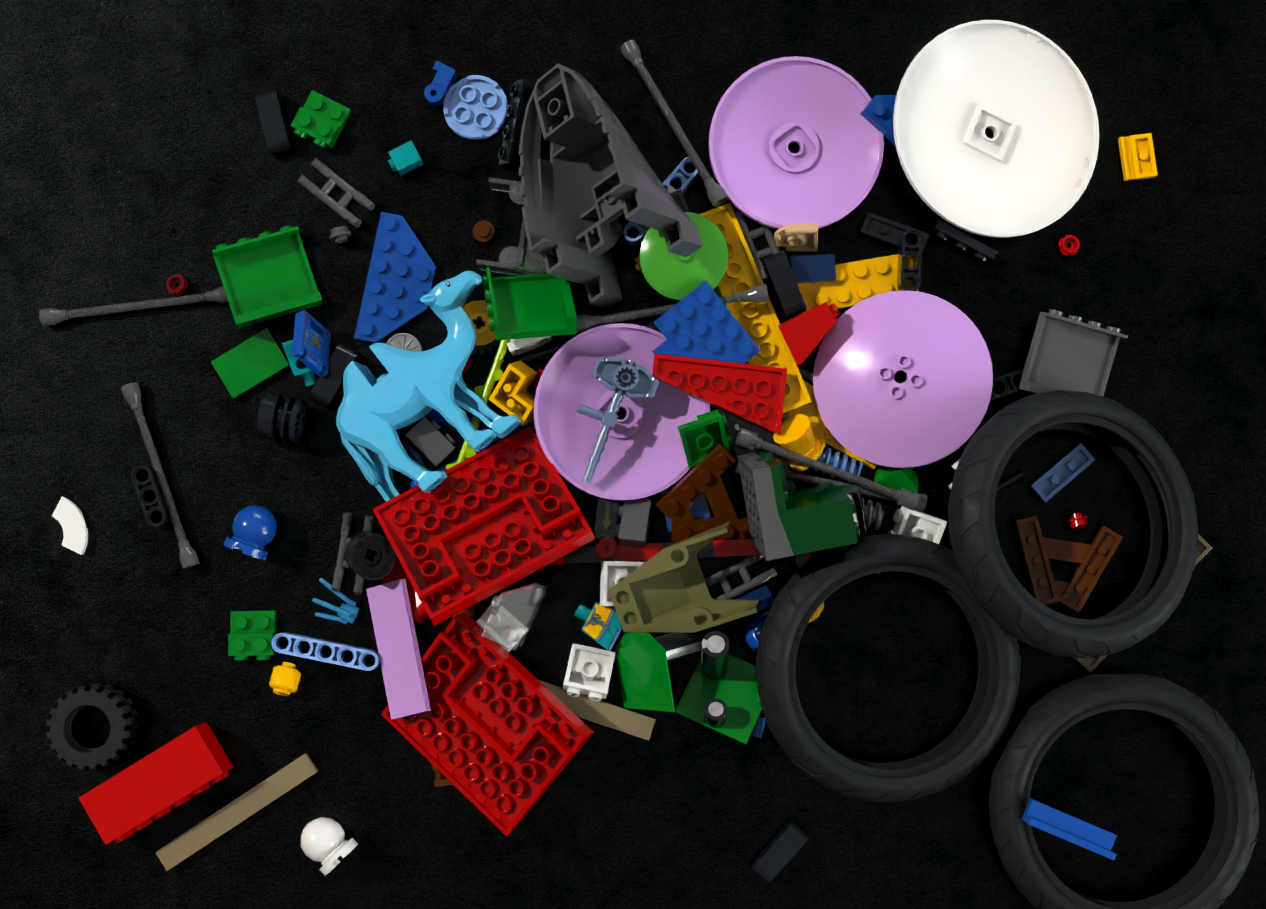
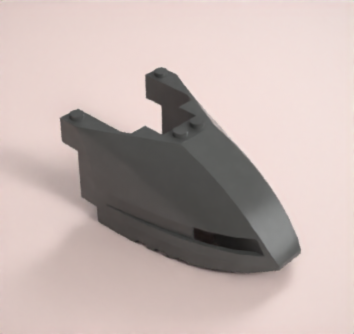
(588, 185)

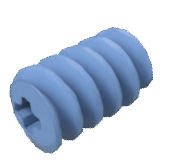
(840, 463)

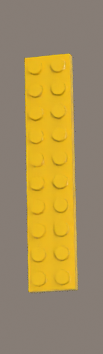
(756, 318)

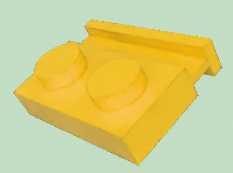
(1137, 157)

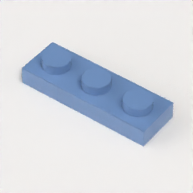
(1062, 473)

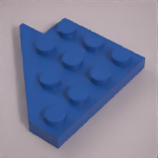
(704, 329)

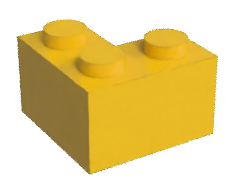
(512, 392)

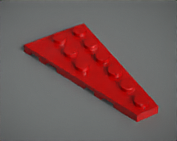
(738, 388)

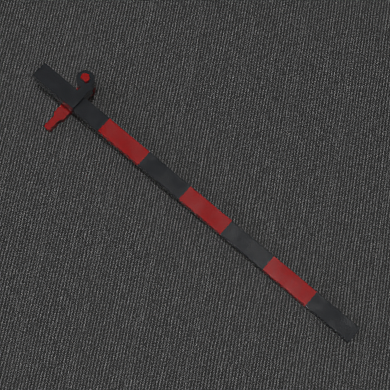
(716, 548)

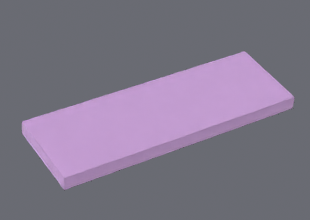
(398, 649)

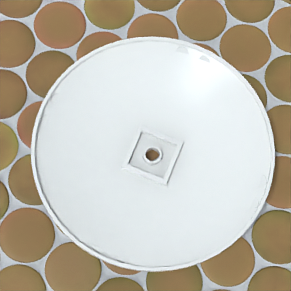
(1040, 121)

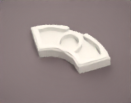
(73, 525)

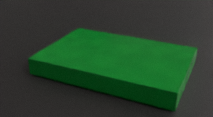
(250, 363)

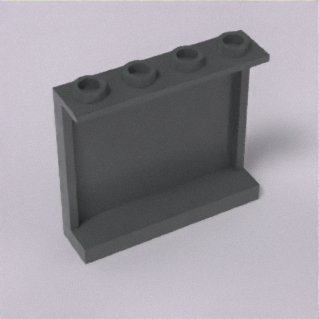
(1069, 355)

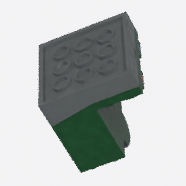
(796, 519)

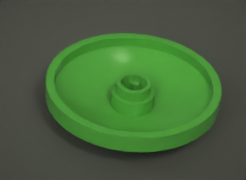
(679, 275)

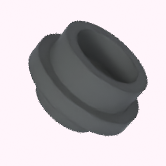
(340, 234)

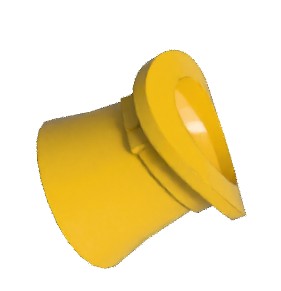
(798, 437)

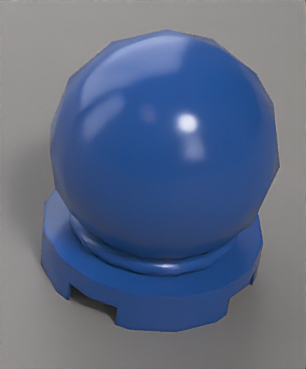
(252, 531)

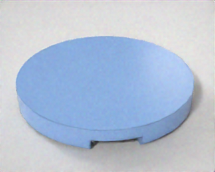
(475, 107)

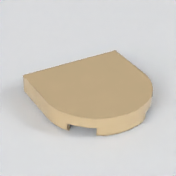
(797, 237)

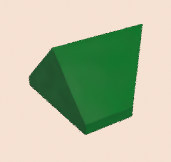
(896, 478)

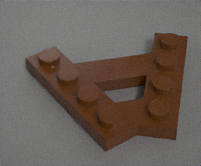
(704, 478)
(1091, 560)

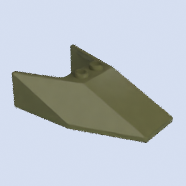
(672, 593)

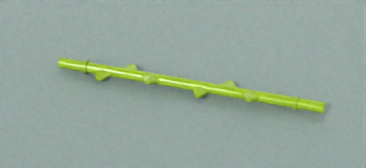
(484, 392)

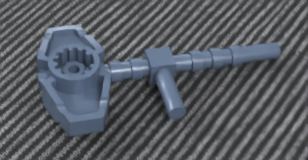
(624, 379)

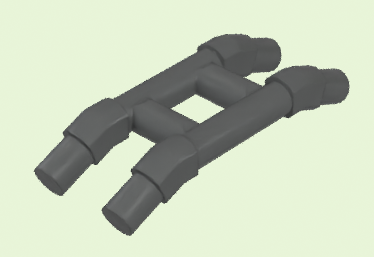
(334, 179)
(749, 236)
(341, 563)
(749, 583)

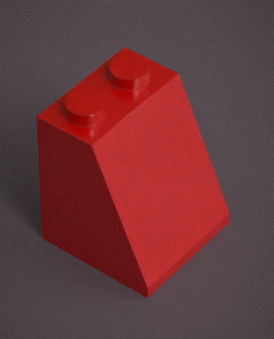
(808, 330)

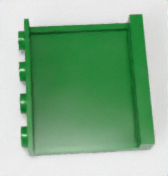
(266, 276)
(529, 306)

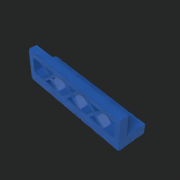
(1070, 828)

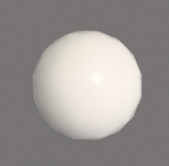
(325, 842)

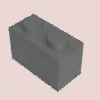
(432, 441)
(634, 522)

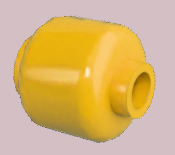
(285, 679)

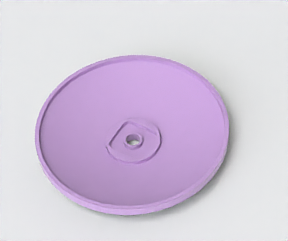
(799, 104)
(911, 420)
(643, 448)

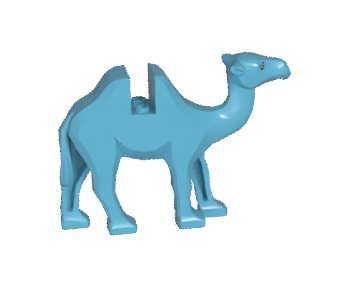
(411, 389)

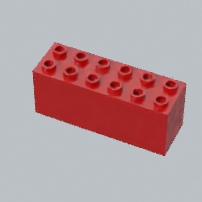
(156, 784)

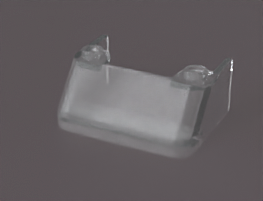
(514, 259)
(513, 613)

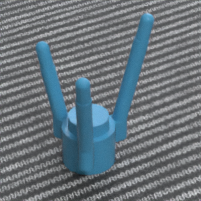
(347, 612)

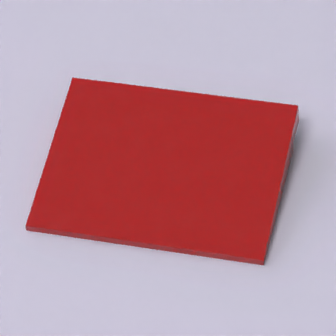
(483, 525)
(490, 724)

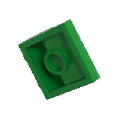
(320, 120)
(703, 436)
(251, 634)

